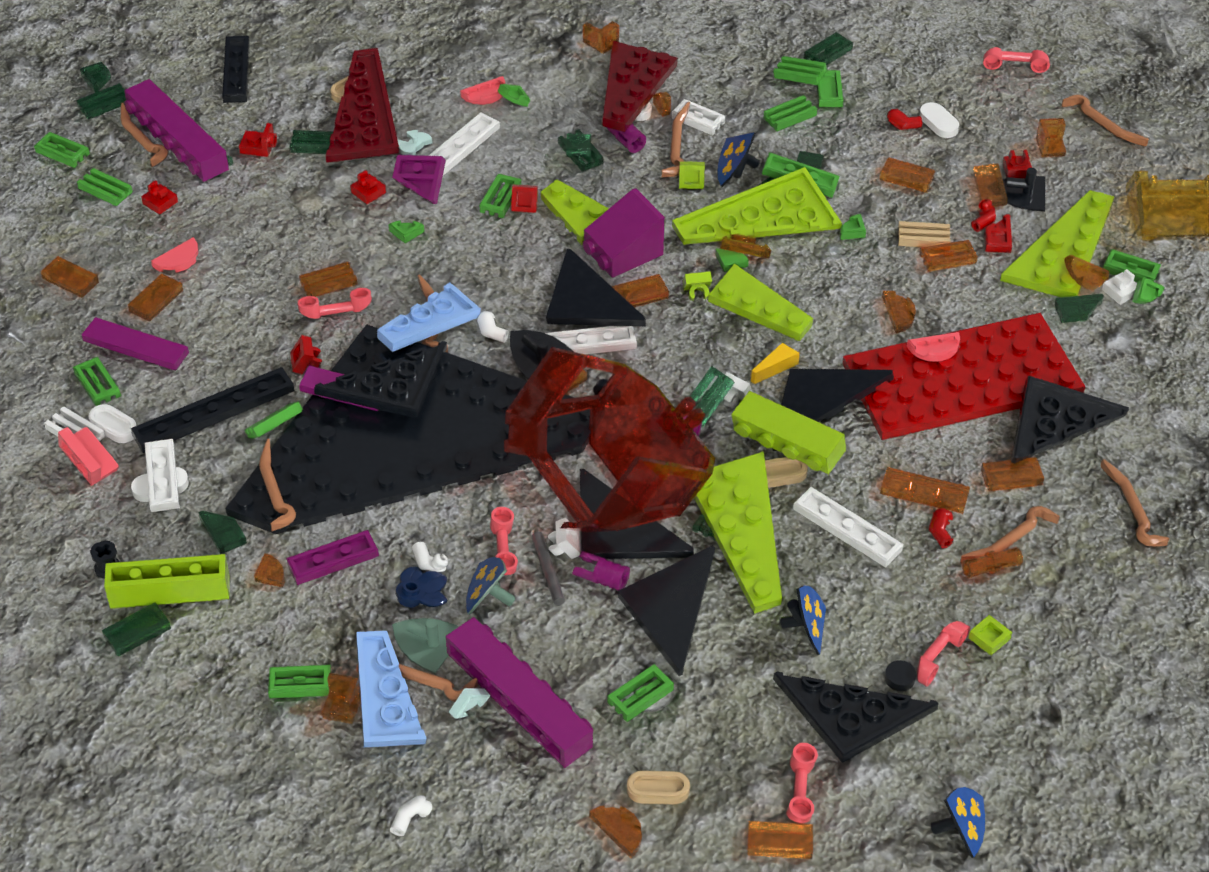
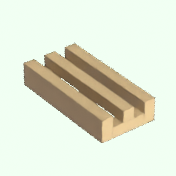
(922, 234)

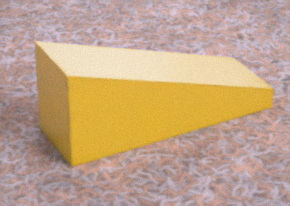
(776, 362)

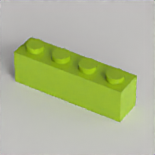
(788, 432)
(167, 581)

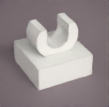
(1120, 287)
(737, 391)
(565, 541)

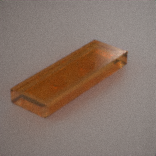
(925, 490)

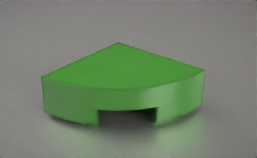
(514, 94)
(853, 228)
(406, 231)
(729, 258)
(1147, 291)

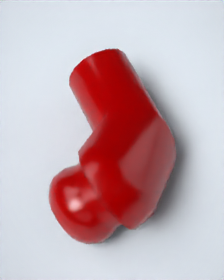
(902, 121)
(987, 215)
(937, 527)

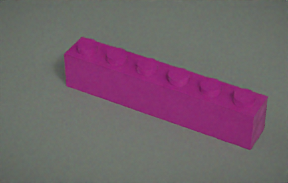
(176, 130)
(520, 691)

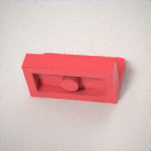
(87, 454)

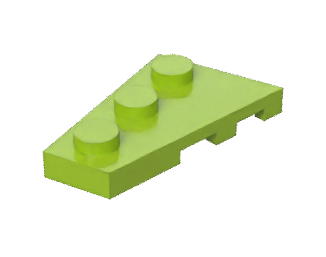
(572, 207)

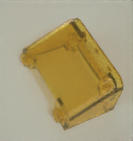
(1168, 206)

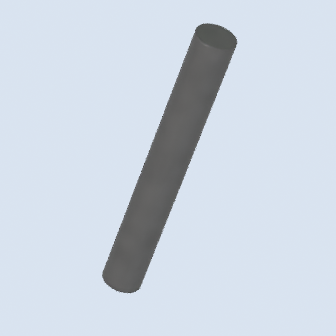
(548, 568)

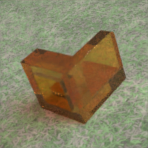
(601, 38)
(1050, 137)
(342, 698)

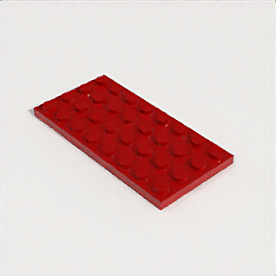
(976, 382)

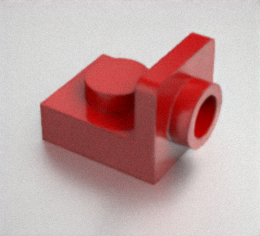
(258, 142)

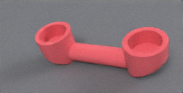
(1038, 59)
(359, 301)
(501, 526)
(955, 634)
(802, 763)

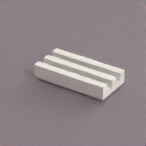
(700, 117)
(73, 422)

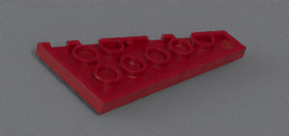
(632, 82)
(364, 115)

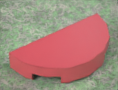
(484, 92)
(178, 258)
(935, 347)

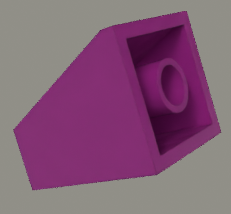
(626, 235)

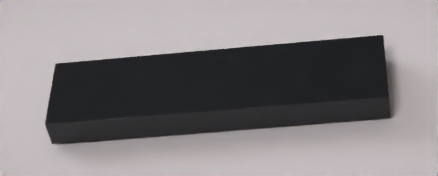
(236, 69)

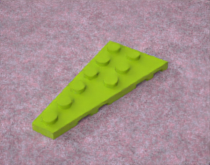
(1074, 234)
(740, 516)

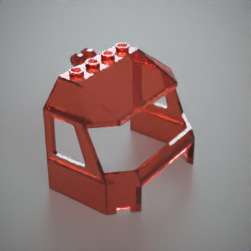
(633, 433)

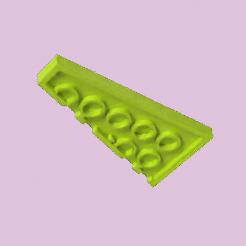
(771, 209)

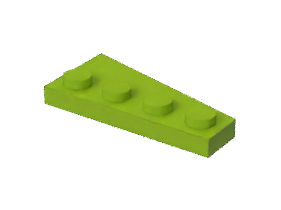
(757, 302)

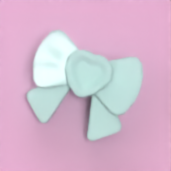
(416, 142)

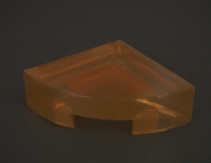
(663, 103)
(270, 571)

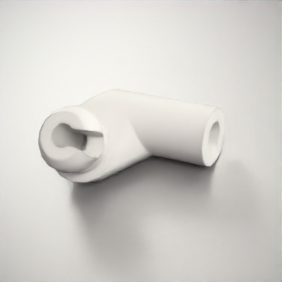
(489, 329)
(429, 562)
(405, 812)

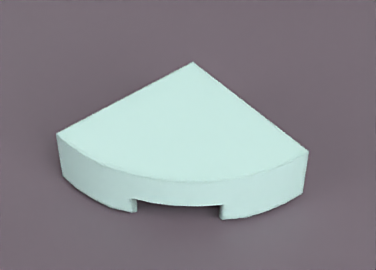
(468, 699)

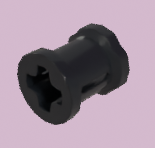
(103, 553)

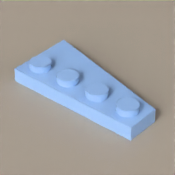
(435, 316)
(384, 696)

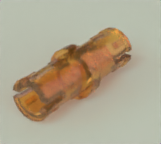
(992, 562)

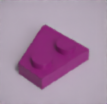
(420, 174)

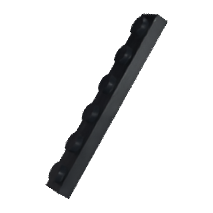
(214, 408)

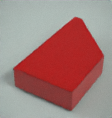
(998, 236)

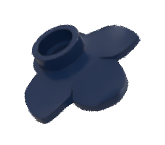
(421, 588)

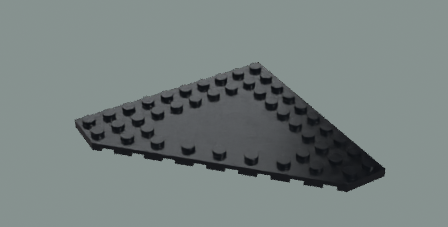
(354, 457)

